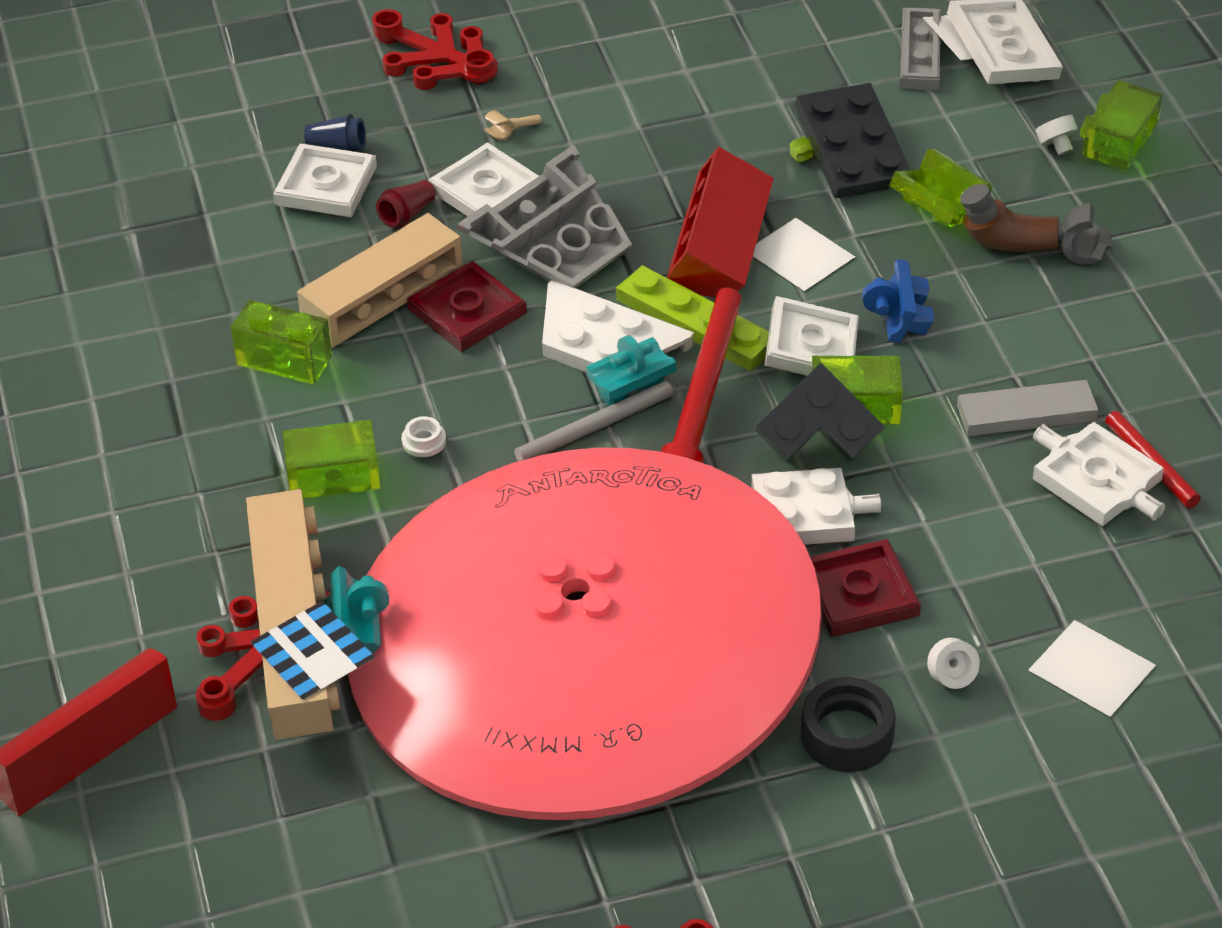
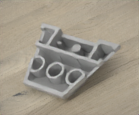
(553, 224)

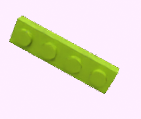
(681, 307)

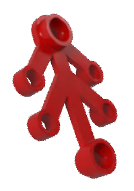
(475, 65)
(217, 694)

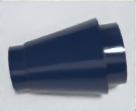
(337, 133)

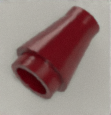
(403, 203)

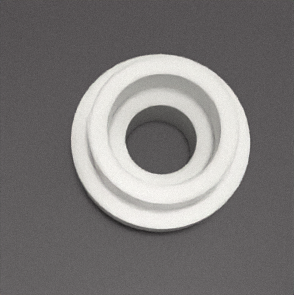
(423, 437)

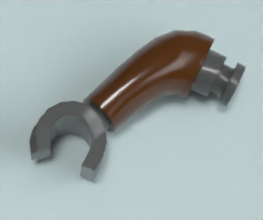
(1003, 230)

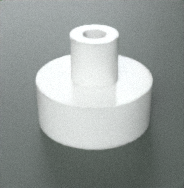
(1057, 132)
(953, 663)

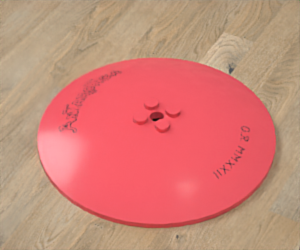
(599, 703)

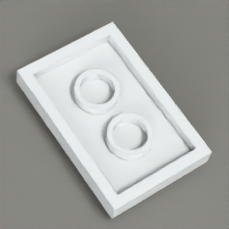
(1004, 41)

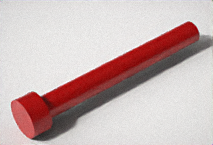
(705, 376)

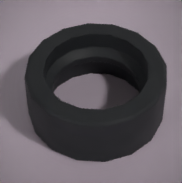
(844, 753)

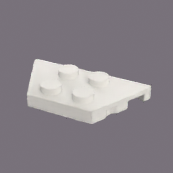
(587, 328)

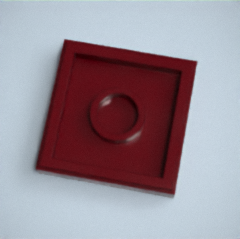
(466, 306)
(863, 588)

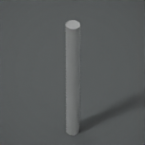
(595, 421)

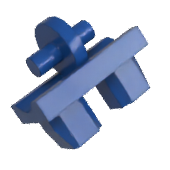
(900, 302)

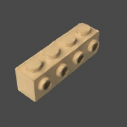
(382, 277)

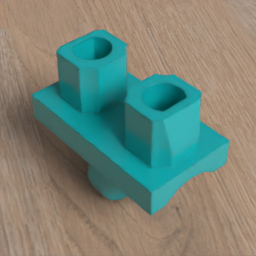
(630, 368)
(359, 605)

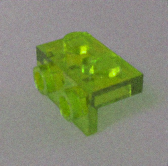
(937, 186)

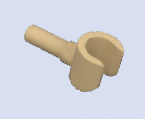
(503, 127)

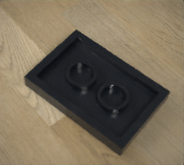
(851, 139)

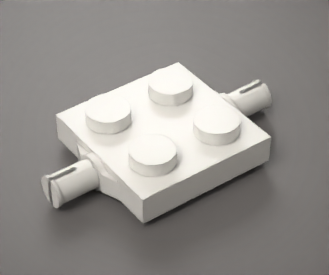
(1098, 473)
(816, 503)

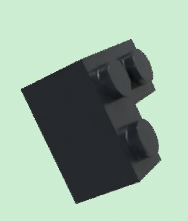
(823, 406)

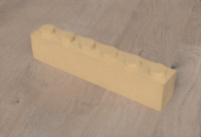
(284, 588)

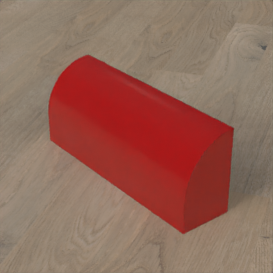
(720, 225)
(85, 730)

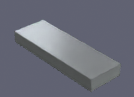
(920, 50)
(1027, 407)

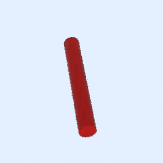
(1170, 476)

